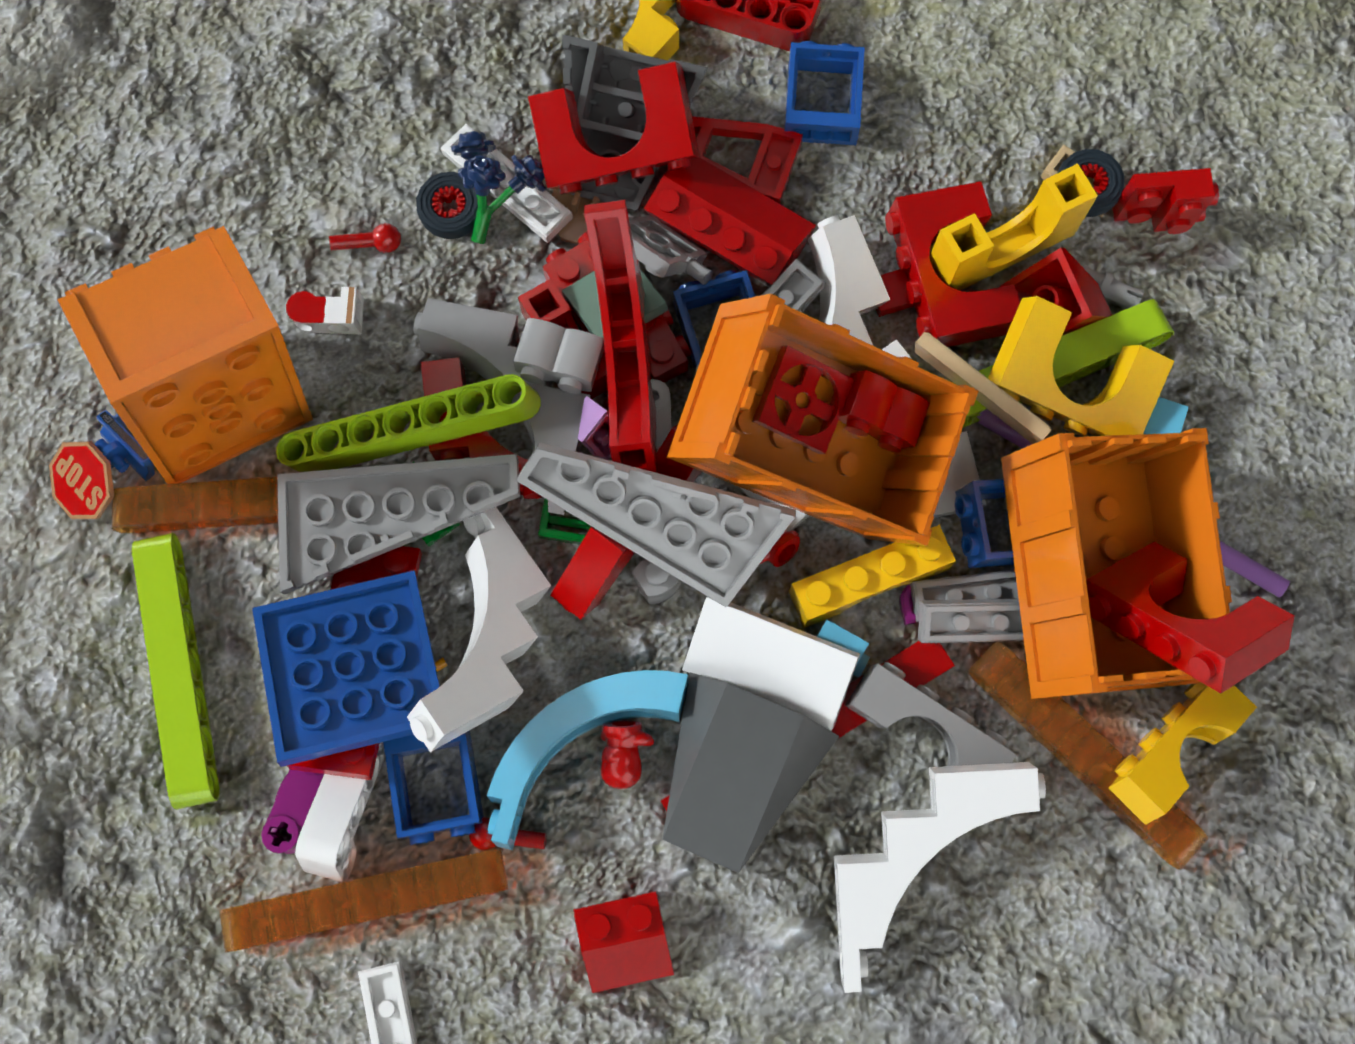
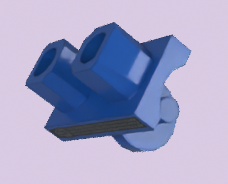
(122, 447)

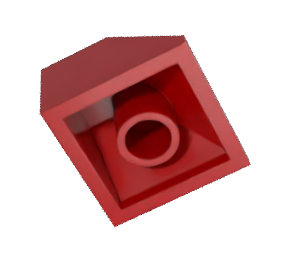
(1066, 284)

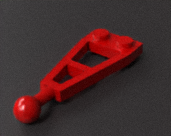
(774, 158)

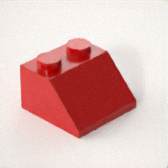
(623, 941)

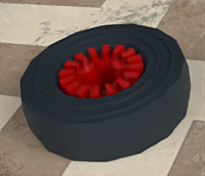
(1106, 177)
(430, 209)

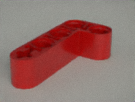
(741, 18)

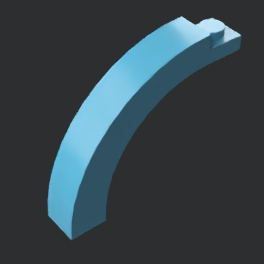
(571, 715)

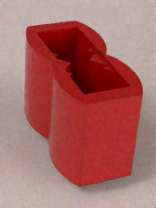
(883, 411)

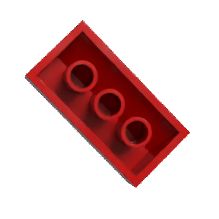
(730, 219)

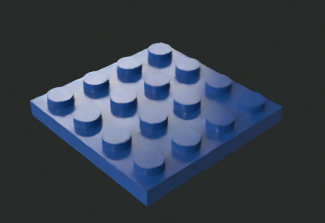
(344, 666)

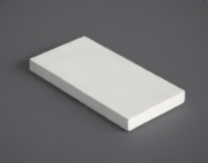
(771, 660)

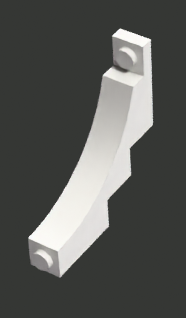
(849, 273)
(483, 686)
(874, 883)

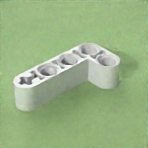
(329, 829)

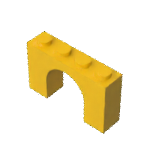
(969, 254)
(1027, 375)

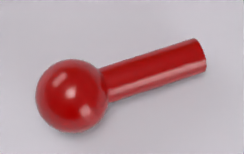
(384, 238)
(524, 838)

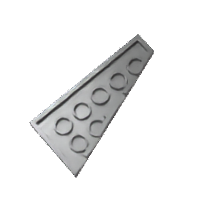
(361, 512)
(681, 526)

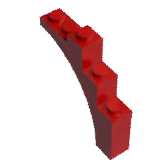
(624, 334)

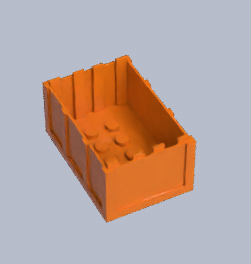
(189, 355)
(856, 480)
(1084, 508)

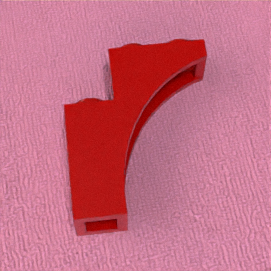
(447, 375)

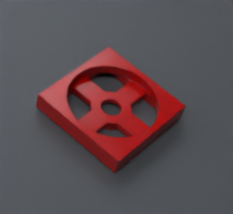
(830, 413)

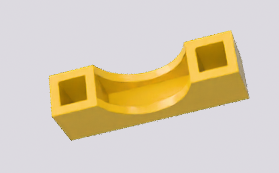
(869, 575)
(1155, 777)

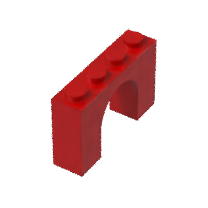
(666, 140)
(942, 311)
(1209, 650)

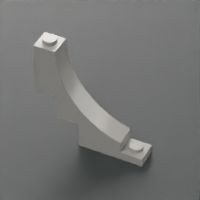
(487, 345)

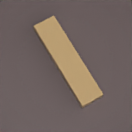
(989, 394)

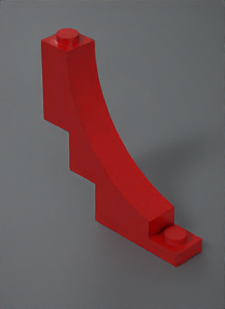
(601, 558)

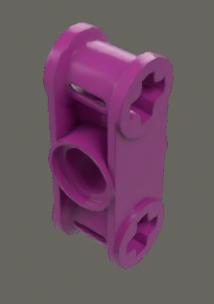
(290, 810)

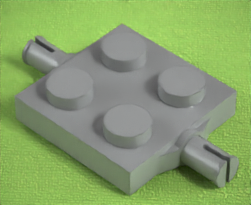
(666, 251)

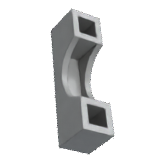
(886, 698)

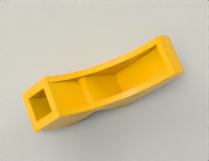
(652, 31)

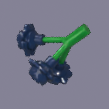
(485, 174)

